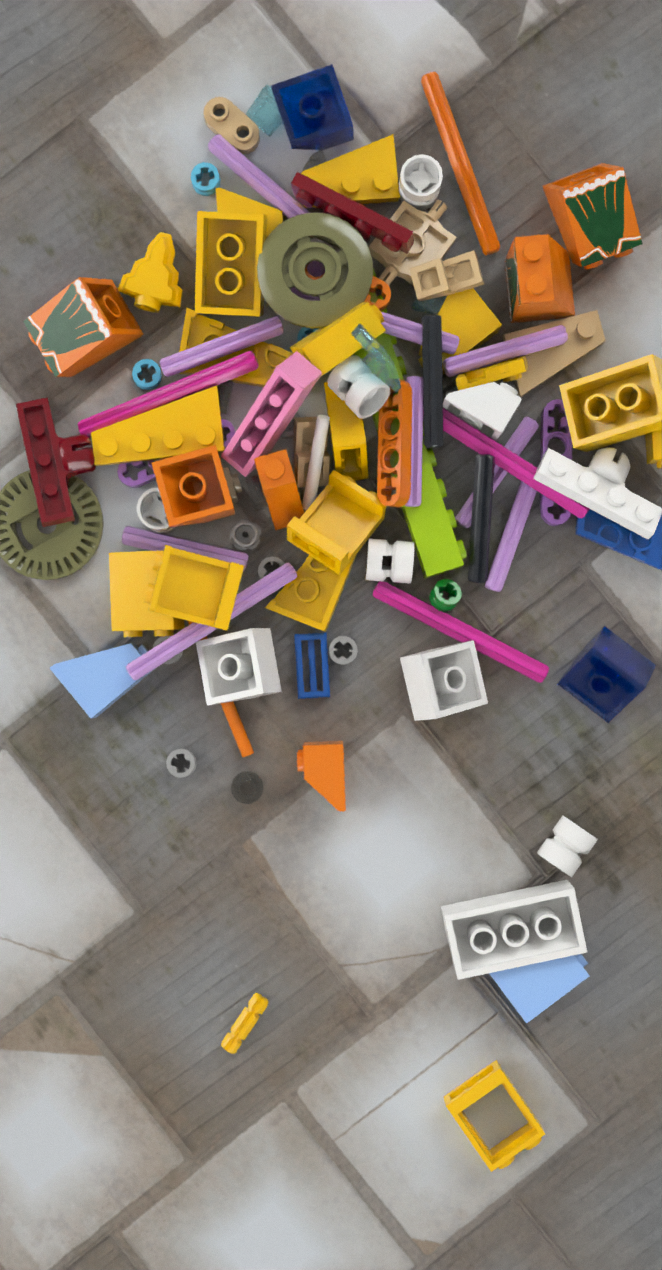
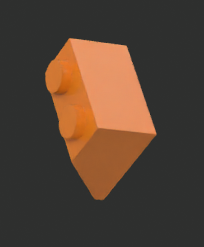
(193, 487)
(324, 770)

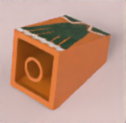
(594, 214)
(538, 279)
(82, 326)

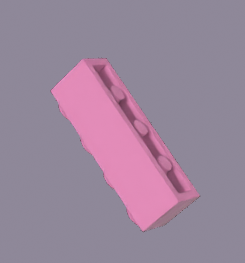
(271, 412)

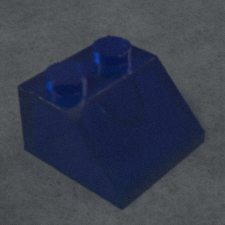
(314, 110)
(607, 674)

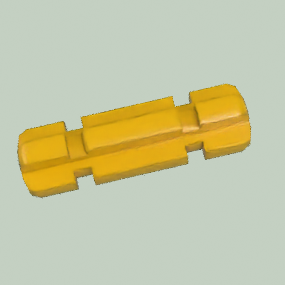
(244, 1023)

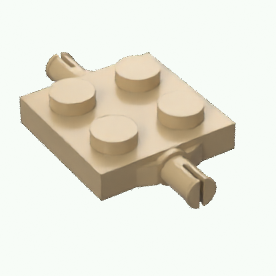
(430, 241)

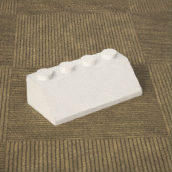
(514, 929)

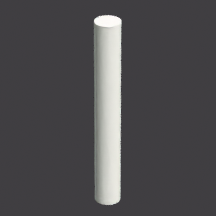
(316, 460)

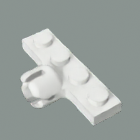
(600, 488)

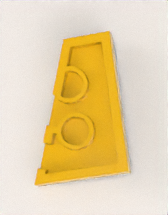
(362, 174)
(312, 594)

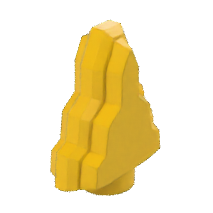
(154, 277)

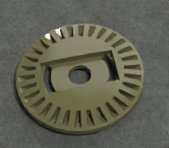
(284, 262)
(54, 553)

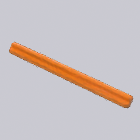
(460, 163)

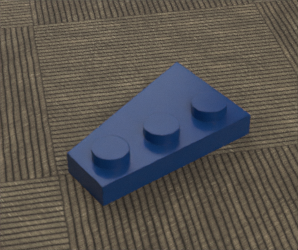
(620, 539)

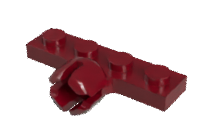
(364, 220)
(52, 460)

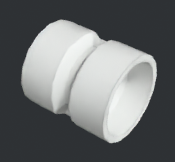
(420, 181)
(358, 387)
(152, 512)
(401, 561)
(567, 846)

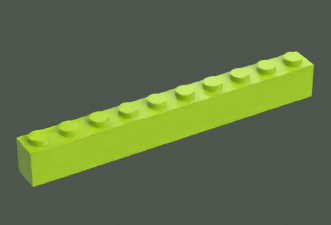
(430, 522)

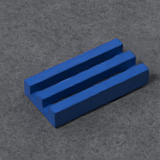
(312, 665)

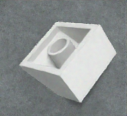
(484, 406)
(238, 666)
(444, 681)

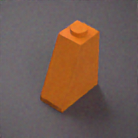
(279, 488)

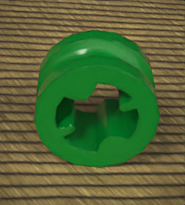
(454, 593)

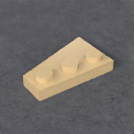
(584, 336)

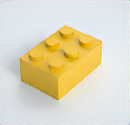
(228, 263)
(614, 404)

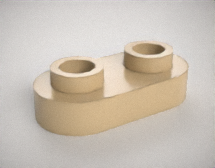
(231, 123)

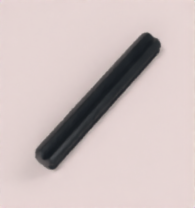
(432, 380)
(481, 518)

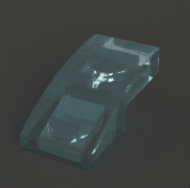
(377, 359)

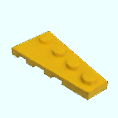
(200, 329)
(163, 431)

